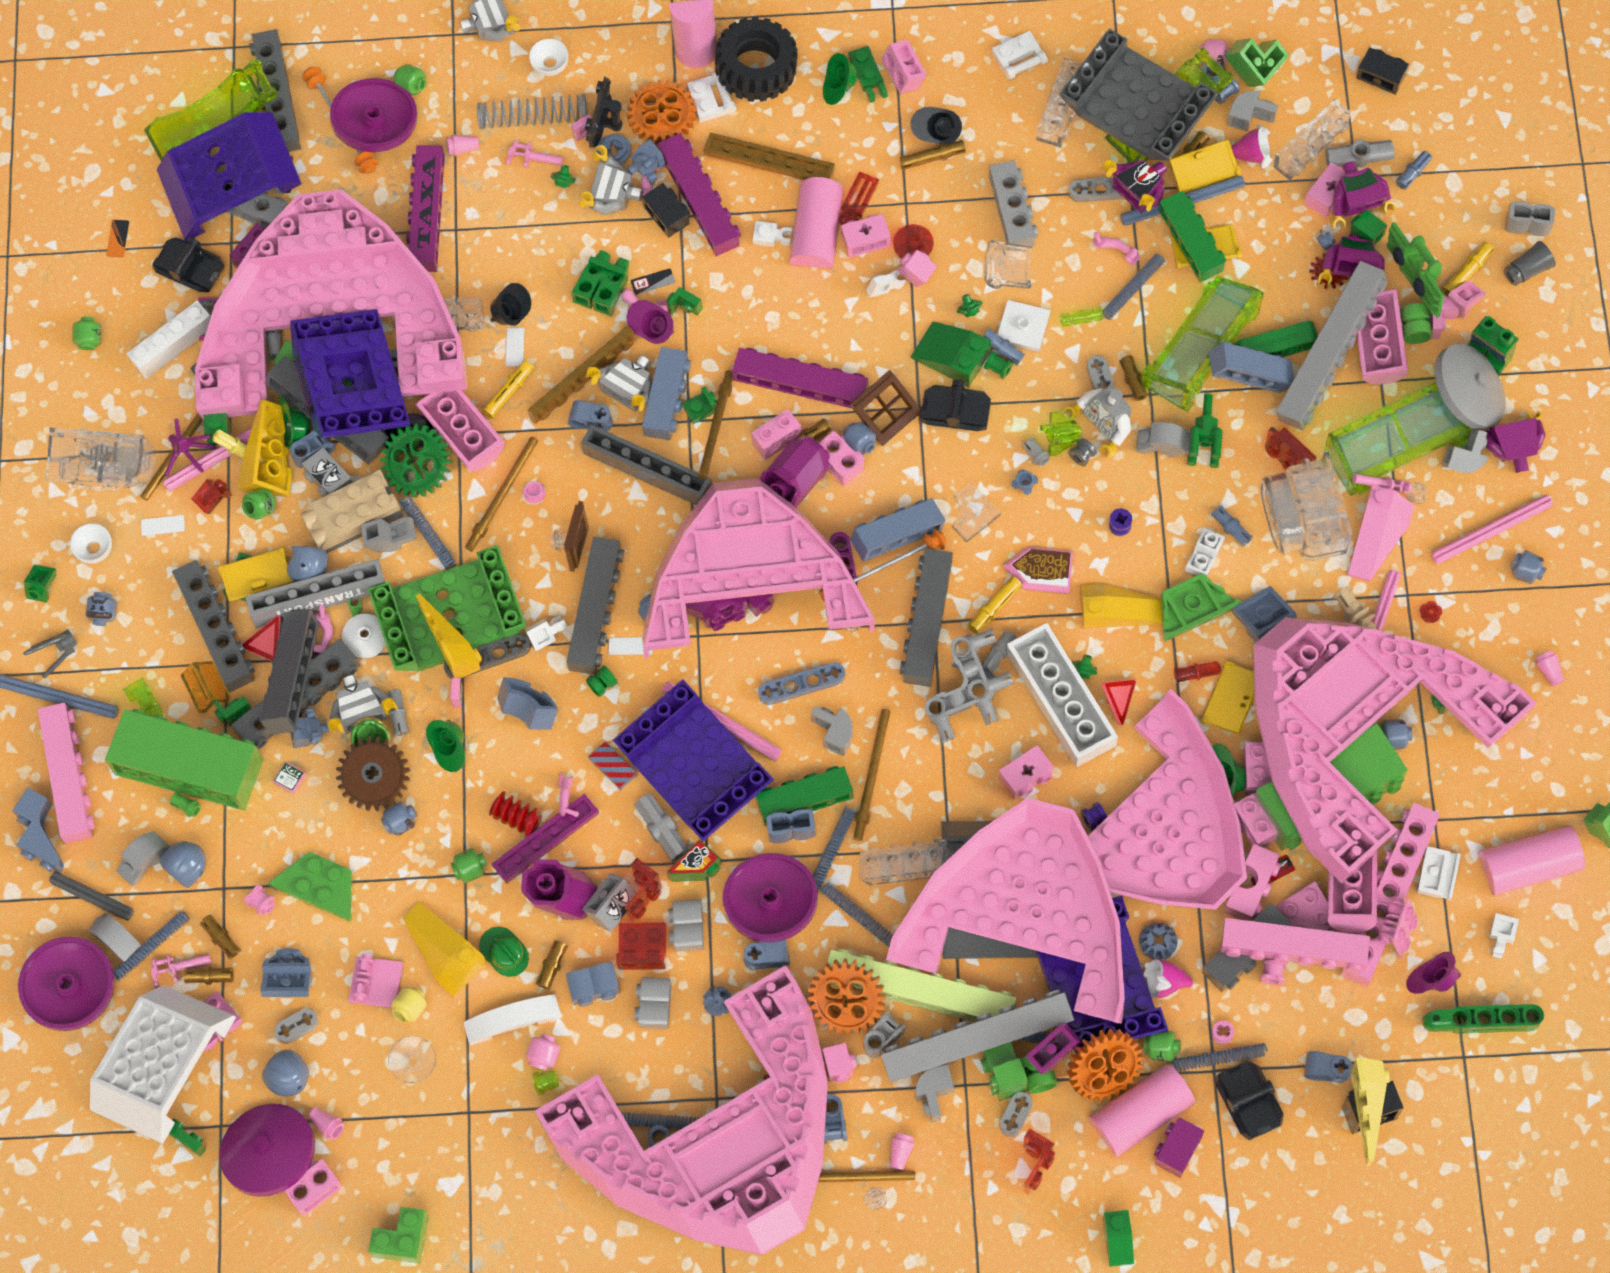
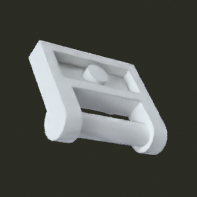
(1016, 50)
(705, 100)

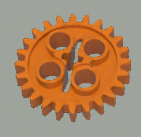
(660, 96)
(845, 976)
(1104, 1058)

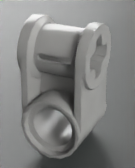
(886, 1032)

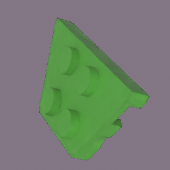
(1192, 605)
(318, 884)

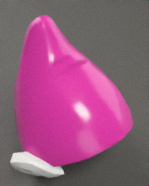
(1254, 147)
(1165, 978)

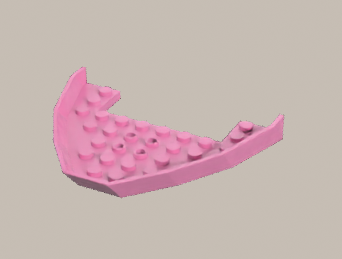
(741, 545)
(1179, 829)
(1029, 885)

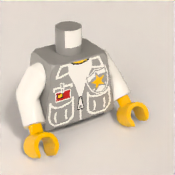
(1108, 414)

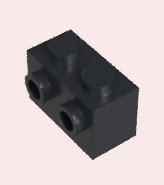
(1382, 70)
(666, 210)

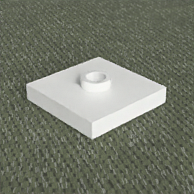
(1024, 325)

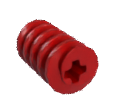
(515, 814)

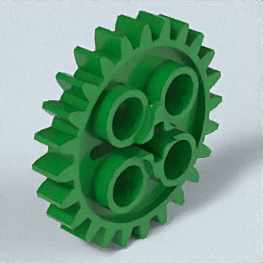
(432, 450)

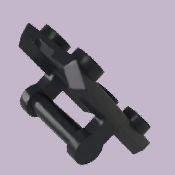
(600, 120)
(188, 264)
(955, 407)
(1250, 1100)

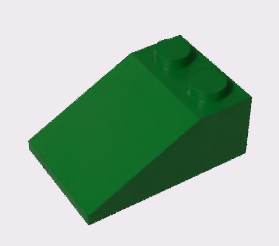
(953, 352)

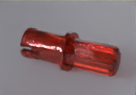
(1197, 671)

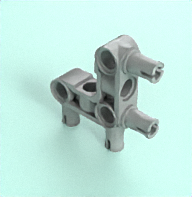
(973, 675)

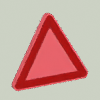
(264, 641)
(1119, 697)

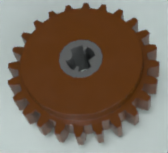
(363, 761)

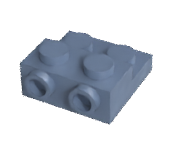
(1262, 612)

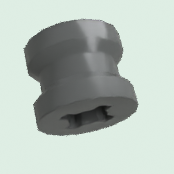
(1082, 452)

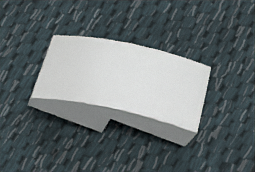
(1205, 553)

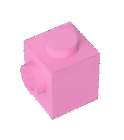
(916, 267)
(839, 1063)

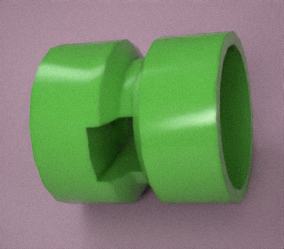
(1416, 323)
(1036, 1082)

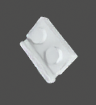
(1438, 873)

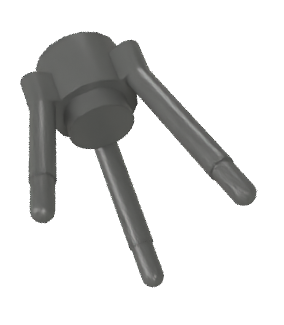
(63, 641)

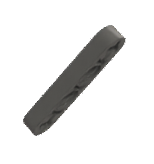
(486, 653)

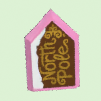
(1042, 569)

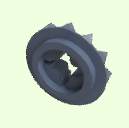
(620, 143)
(1158, 951)

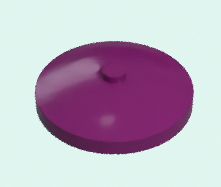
(373, 115)
(770, 897)
(66, 984)
(267, 1150)

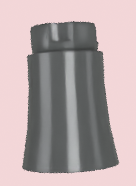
(1530, 264)

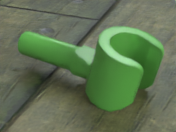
(355, 610)

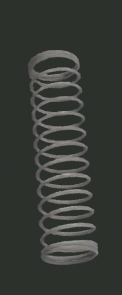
(482, 115)

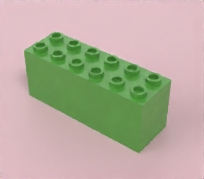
(184, 759)
(1366, 763)

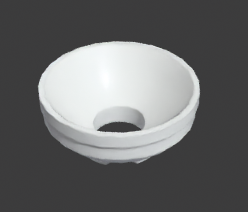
(546, 50)
(87, 535)

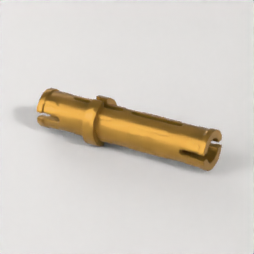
(937, 153)

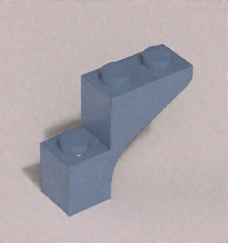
(35, 843)

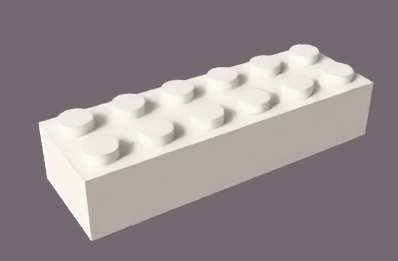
(1061, 695)

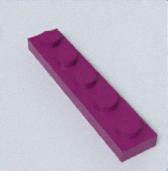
(544, 839)

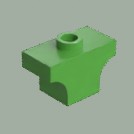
(1599, 822)

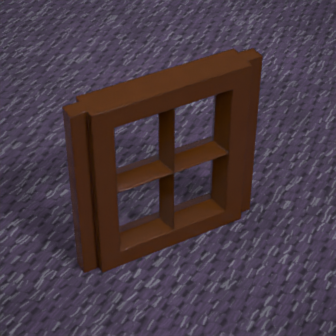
(873, 392)
(576, 536)

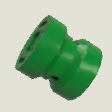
(601, 681)

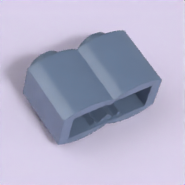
(785, 826)
(593, 984)

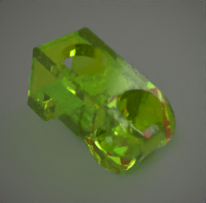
(140, 691)

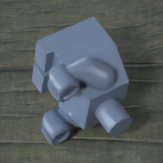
(647, 159)
(308, 730)

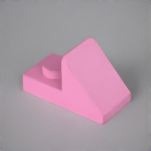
(1465, 297)
(1448, 311)

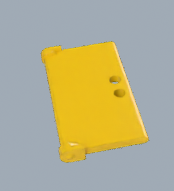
(1211, 166)
(1224, 240)
(254, 573)
(1227, 703)

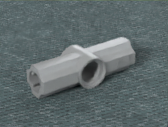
(1372, 152)
(661, 827)

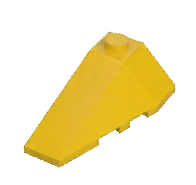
(265, 454)
(1117, 607)
(455, 648)
(444, 950)

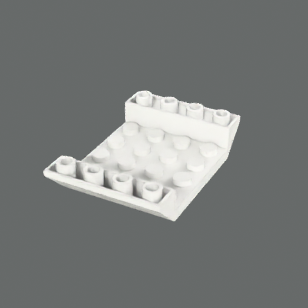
(154, 1059)

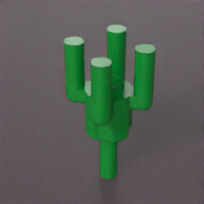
(1206, 434)

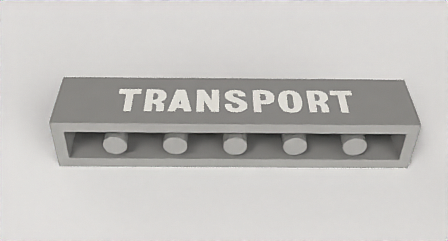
(324, 590)

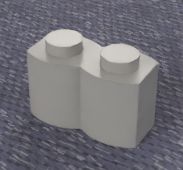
(1532, 219)
(687, 925)
(654, 1003)

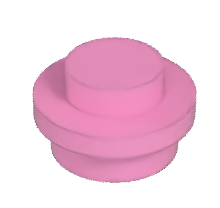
(534, 492)

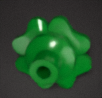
(563, 177)
(969, 306)
(1085, 667)

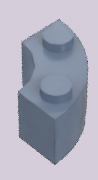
(527, 704)

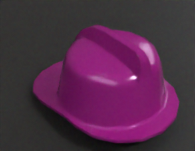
(650, 321)
(1435, 974)

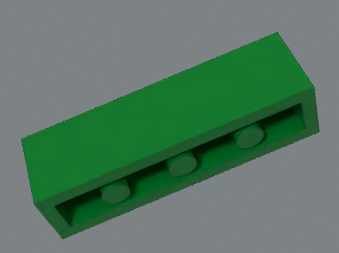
(1192, 236)
(810, 793)

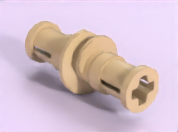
(1353, 608)

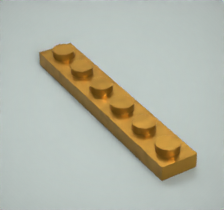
(766, 158)
(575, 380)

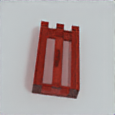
(875, 181)

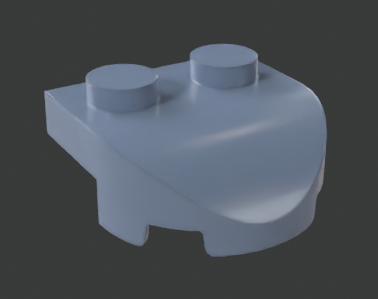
(286, 974)

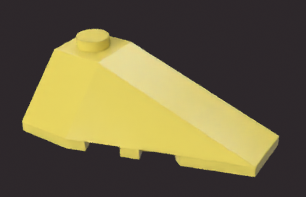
(1369, 1088)

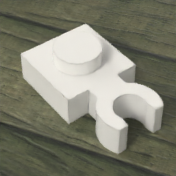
(767, 233)

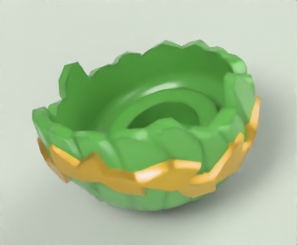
(371, 728)

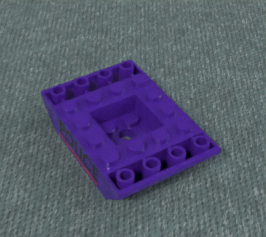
(353, 350)

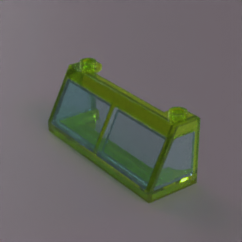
(1214, 319)
(1394, 437)

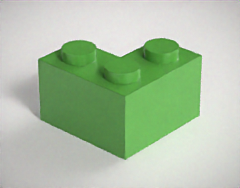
(1255, 62)
(1005, 1071)
(406, 1242)

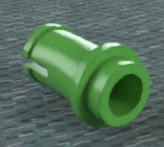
(183, 803)

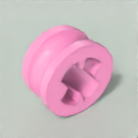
(1223, 1025)

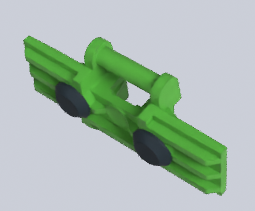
(1410, 260)

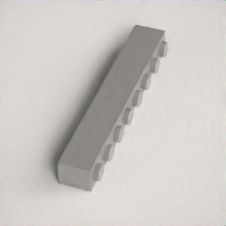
(1331, 346)
(978, 1036)

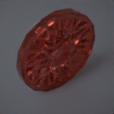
(912, 238)

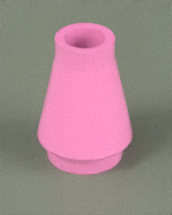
(461, 144)
(1550, 667)
(327, 1124)
(900, 1150)

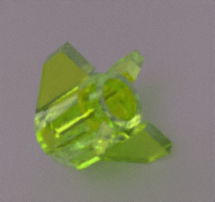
(1061, 432)

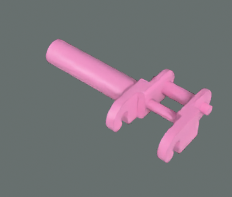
(535, 156)
(1397, 485)
(178, 966)

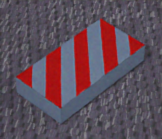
(612, 766)

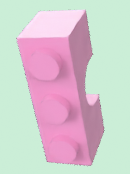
(1245, 902)

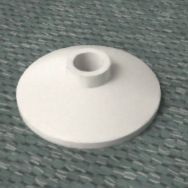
(363, 646)

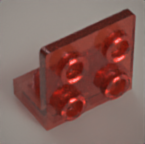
(1286, 448)
(649, 890)
(642, 946)
(1036, 1147)

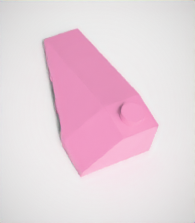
(1382, 526)

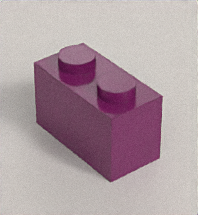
(1054, 1048)
(1178, 1147)

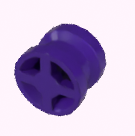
(1120, 528)
(1093, 815)

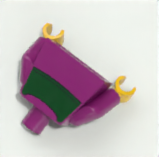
(1359, 192)
(1346, 255)

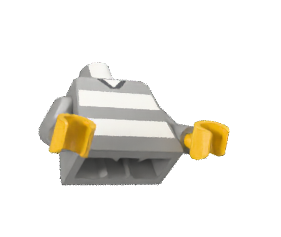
(490, 20)
(610, 187)
(625, 382)
(356, 703)

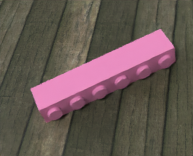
(65, 773)
(1295, 944)

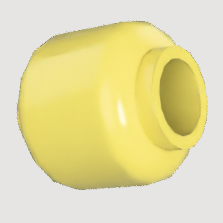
(408, 1004)

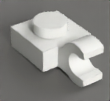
(882, 284)
(542, 633)
(1504, 932)

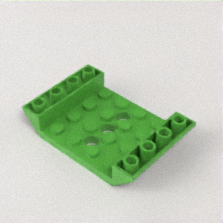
(477, 594)

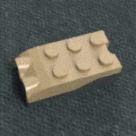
(339, 515)

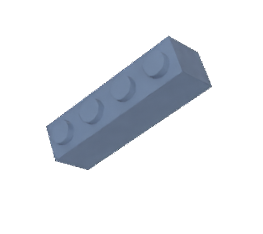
(1251, 367)
(665, 393)
(897, 529)

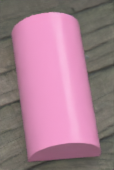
(694, 32)
(816, 223)
(1383, 342)
(462, 428)
(1532, 860)
(1354, 902)
(1142, 1109)

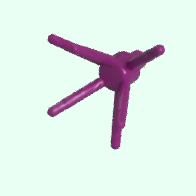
(182, 445)

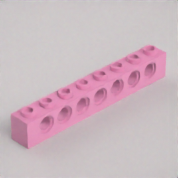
(1425, 821)

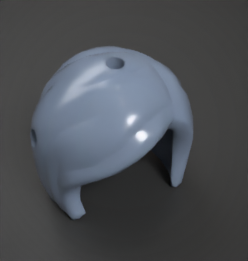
(307, 563)
(184, 862)
(286, 1073)

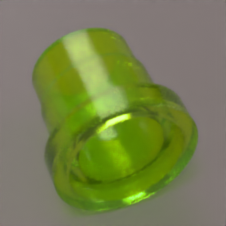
(545, 1081)

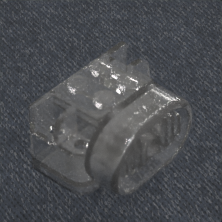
(99, 459)
(1306, 510)

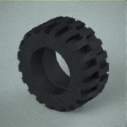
(756, 36)

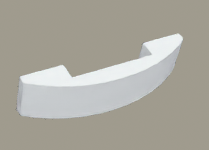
(511, 1017)

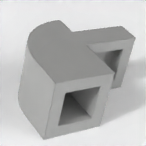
(1248, 106)
(1163, 436)
(1467, 459)
(386, 536)
(839, 729)
(140, 855)
(114, 936)
(931, 1085)

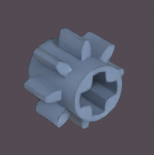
(715, 1000)

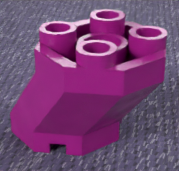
(797, 469)
(718, 612)
(557, 889)

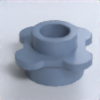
(1326, 240)
(1024, 475)

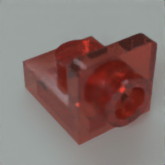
(210, 495)

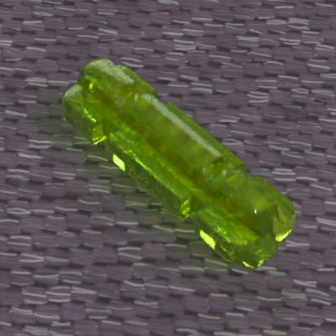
(1081, 316)

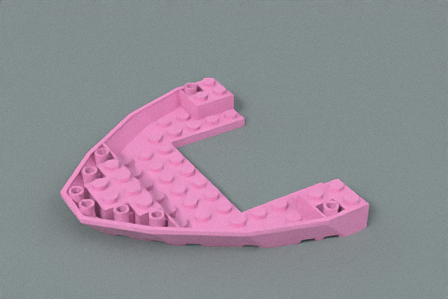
(323, 261)
(1324, 688)
(739, 1171)

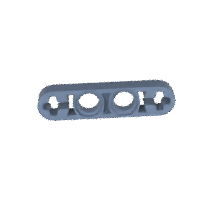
(800, 679)

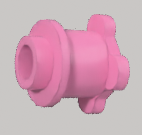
(260, 900)
(1273, 972)

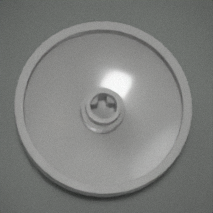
(1470, 386)

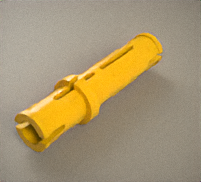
(1473, 263)
(510, 386)
(989, 611)

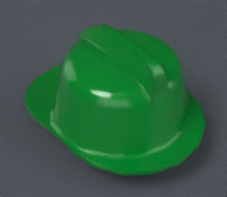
(839, 78)
(295, 423)
(446, 742)
(1234, 771)
(504, 951)

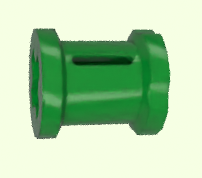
(998, 365)

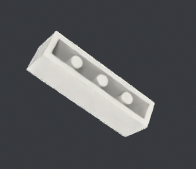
(170, 340)

